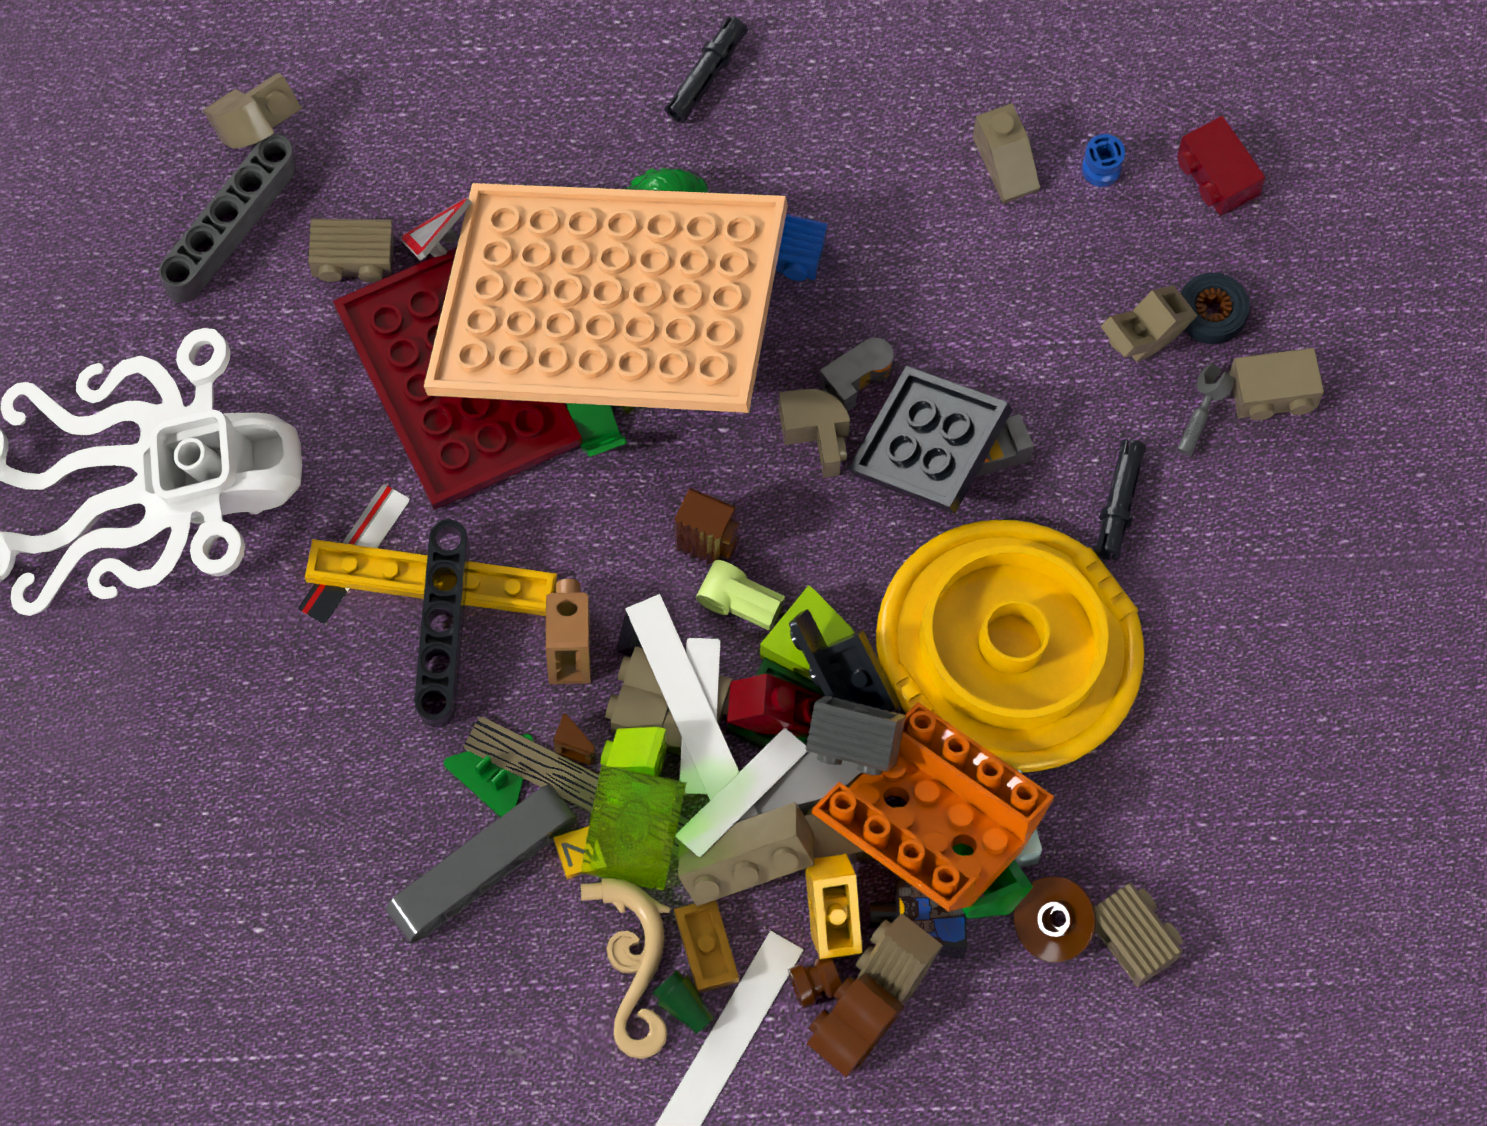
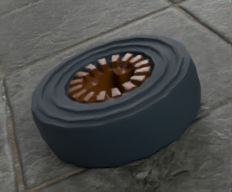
(1233, 307)

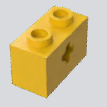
(833, 907)

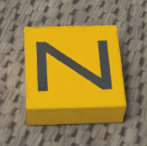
(571, 851)

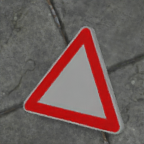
(426, 236)

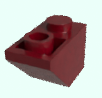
(770, 705)

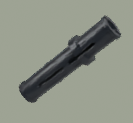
(714, 57)
(1117, 514)

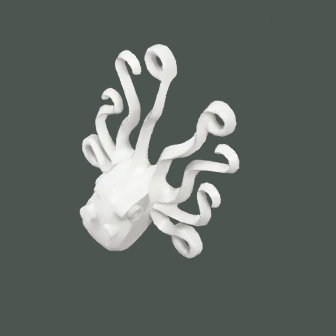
(188, 467)

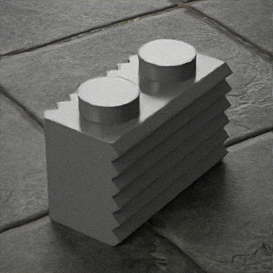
(855, 734)

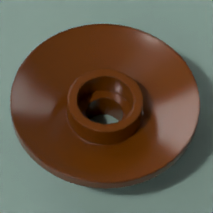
(1037, 925)

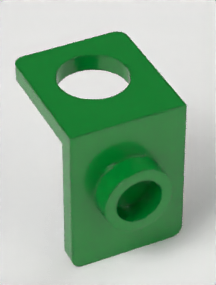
(596, 427)

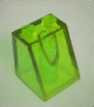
(633, 827)

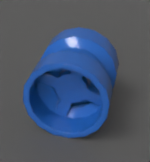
(1106, 168)

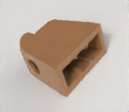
(568, 634)

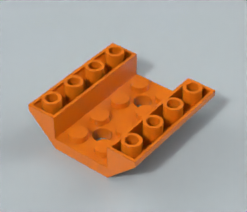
(952, 798)

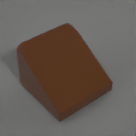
(572, 743)

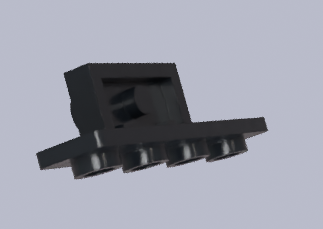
(845, 667)

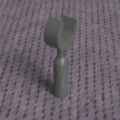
(1212, 392)

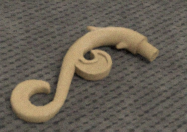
(645, 965)

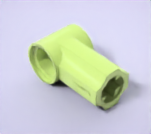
(730, 591)

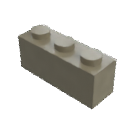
(749, 855)

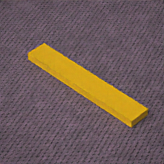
(406, 573)

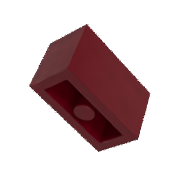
(1220, 166)

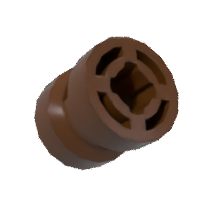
(813, 981)

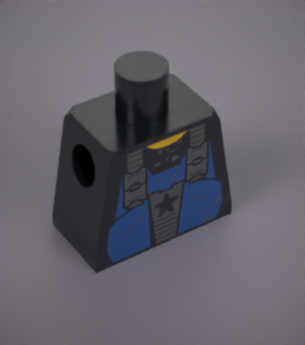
(943, 925)

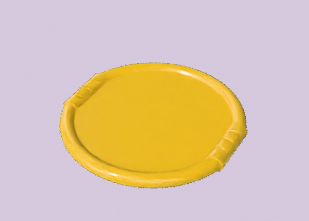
(1013, 641)

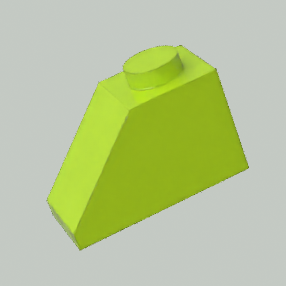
(636, 750)

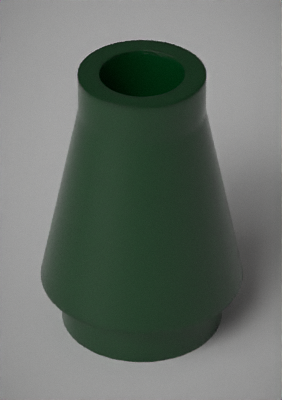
(683, 1001)

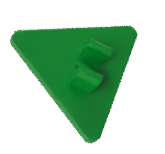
(488, 781)

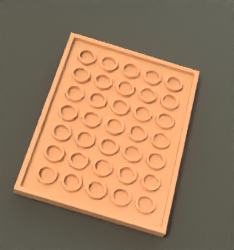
(608, 297)

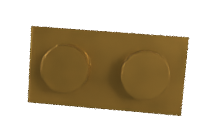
(706, 946)

